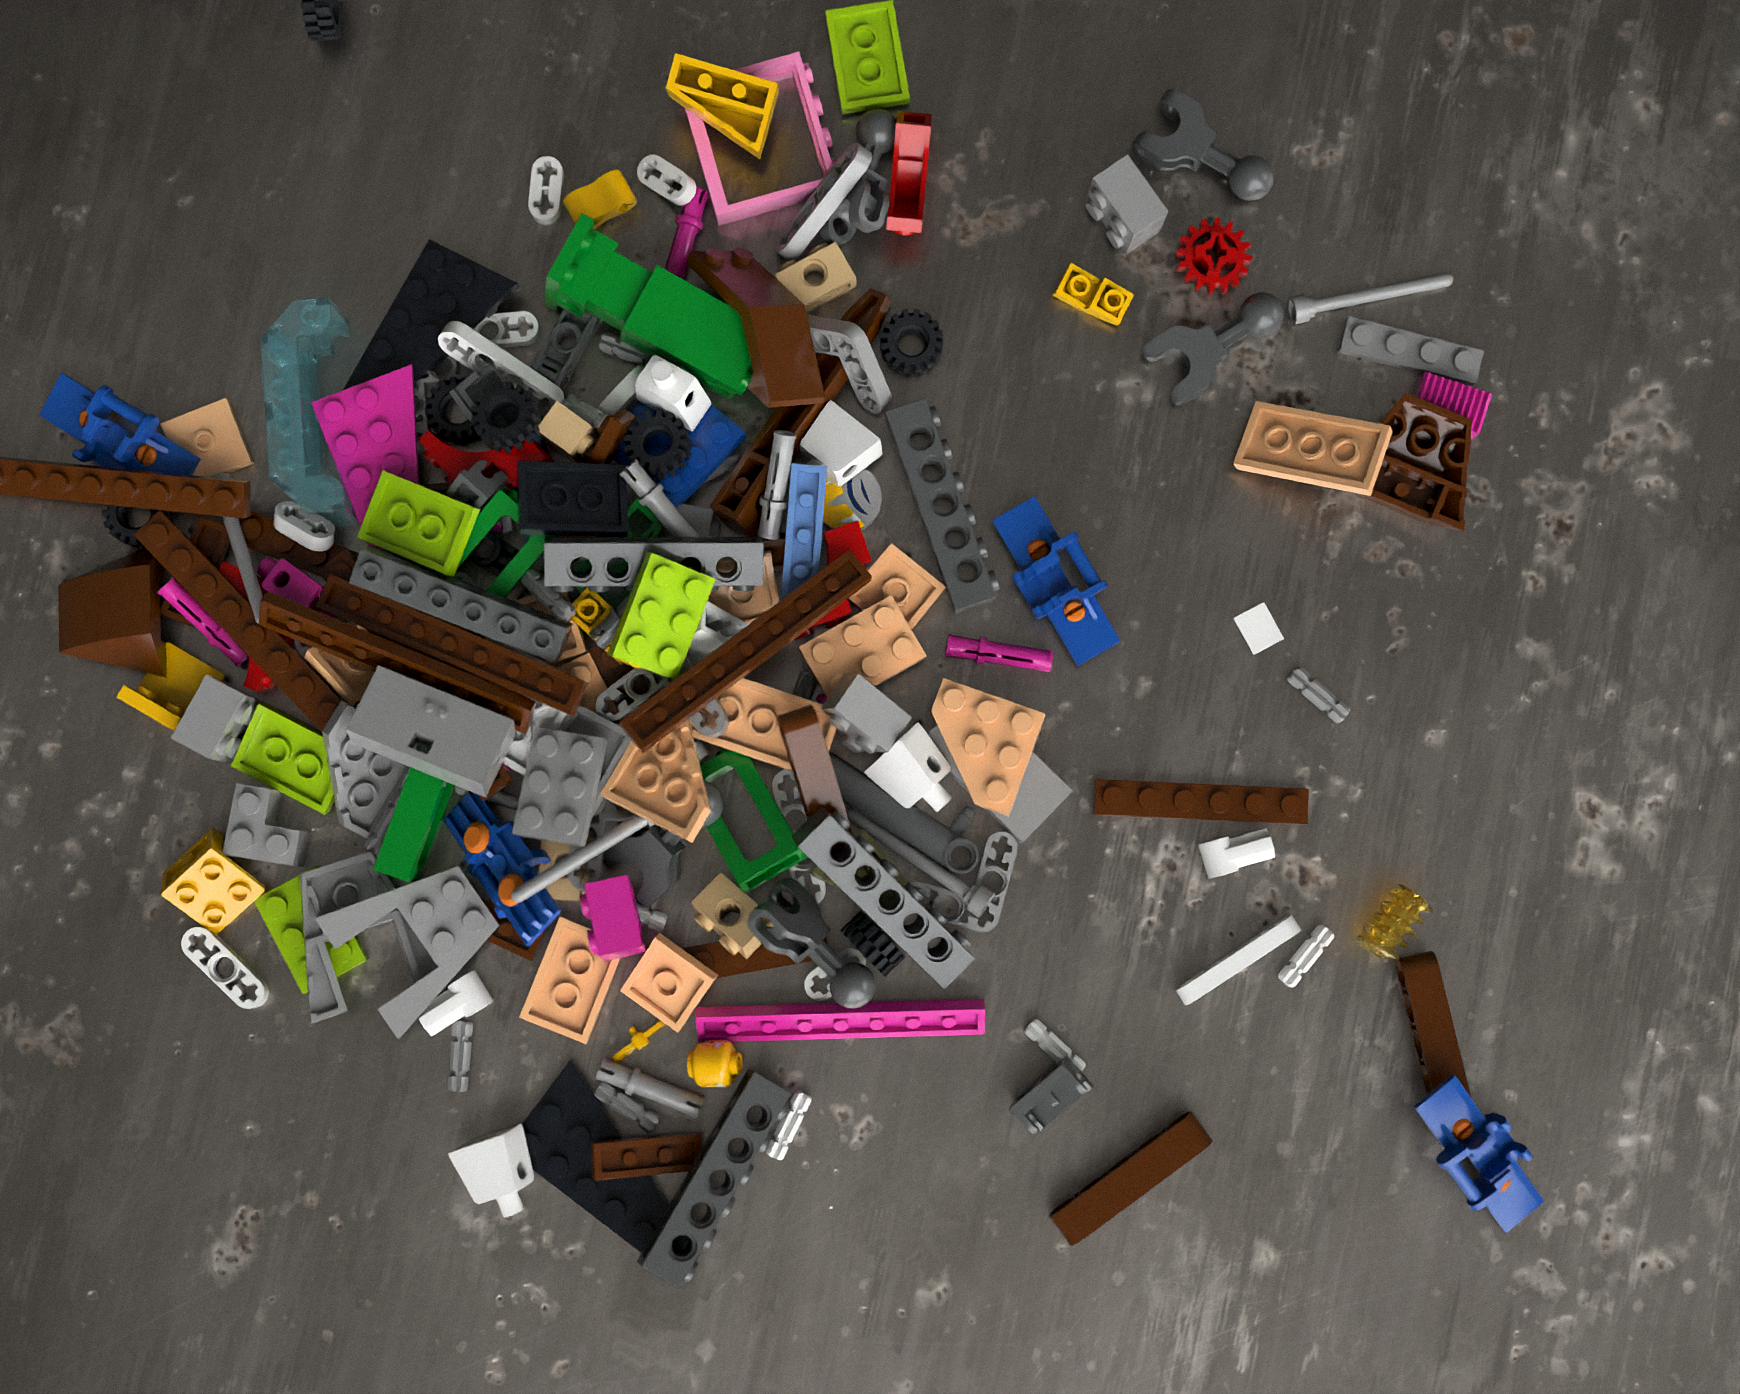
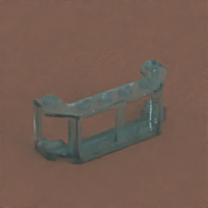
(289, 387)

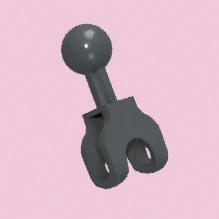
(1194, 143)
(868, 196)
(1204, 348)
(658, 852)
(800, 933)

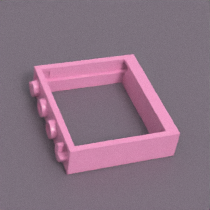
(771, 70)

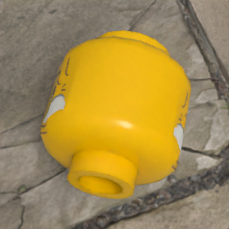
(714, 1063)

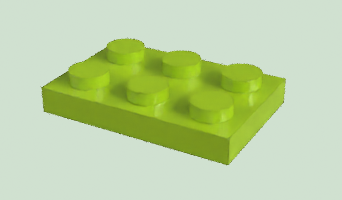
(867, 56)
(418, 523)
(661, 616)
(286, 757)
(283, 916)

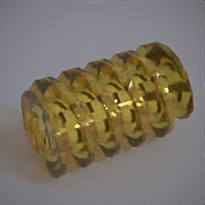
(1394, 923)

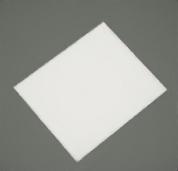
(1258, 628)

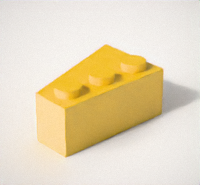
(725, 99)

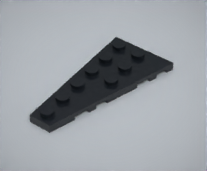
(437, 291)
(560, 1151)

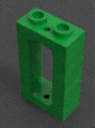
(505, 504)
(414, 826)
(772, 863)

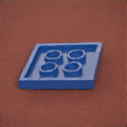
(711, 445)

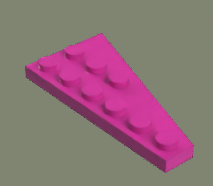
(371, 432)

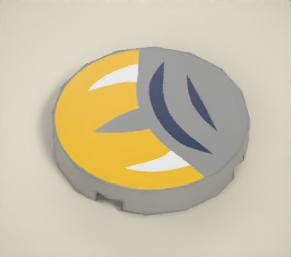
(853, 501)

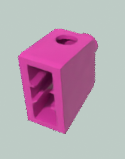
(290, 582)

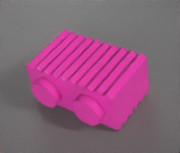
(1454, 397)

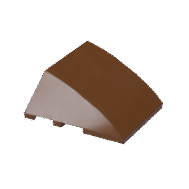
(1425, 463)
(115, 614)

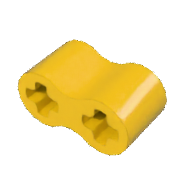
(601, 199)

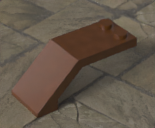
(772, 323)

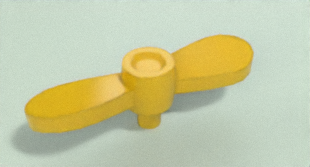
(639, 1041)

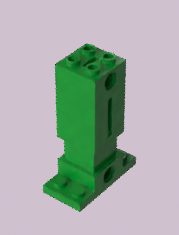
(652, 310)

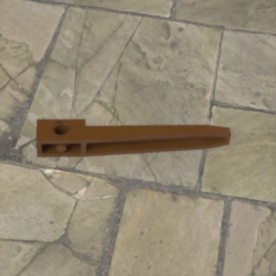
(740, 495)

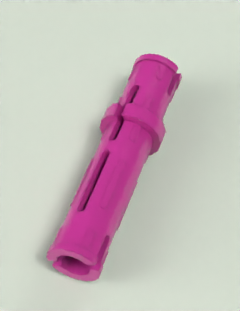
(687, 227)
(198, 616)
(999, 653)

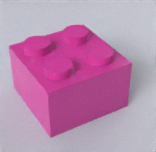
(614, 918)

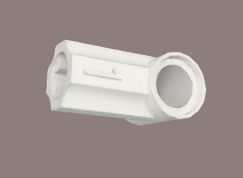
(1229, 854)
(461, 999)

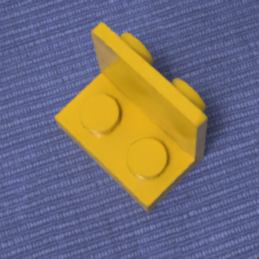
(169, 697)
(209, 884)

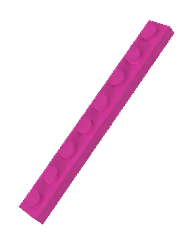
(838, 1022)

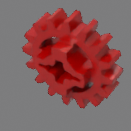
(1199, 257)

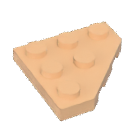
(987, 741)
(663, 784)

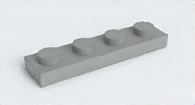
(1410, 351)

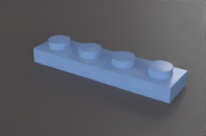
(803, 525)

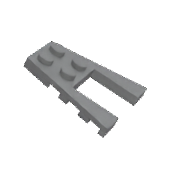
(333, 889)
(445, 918)

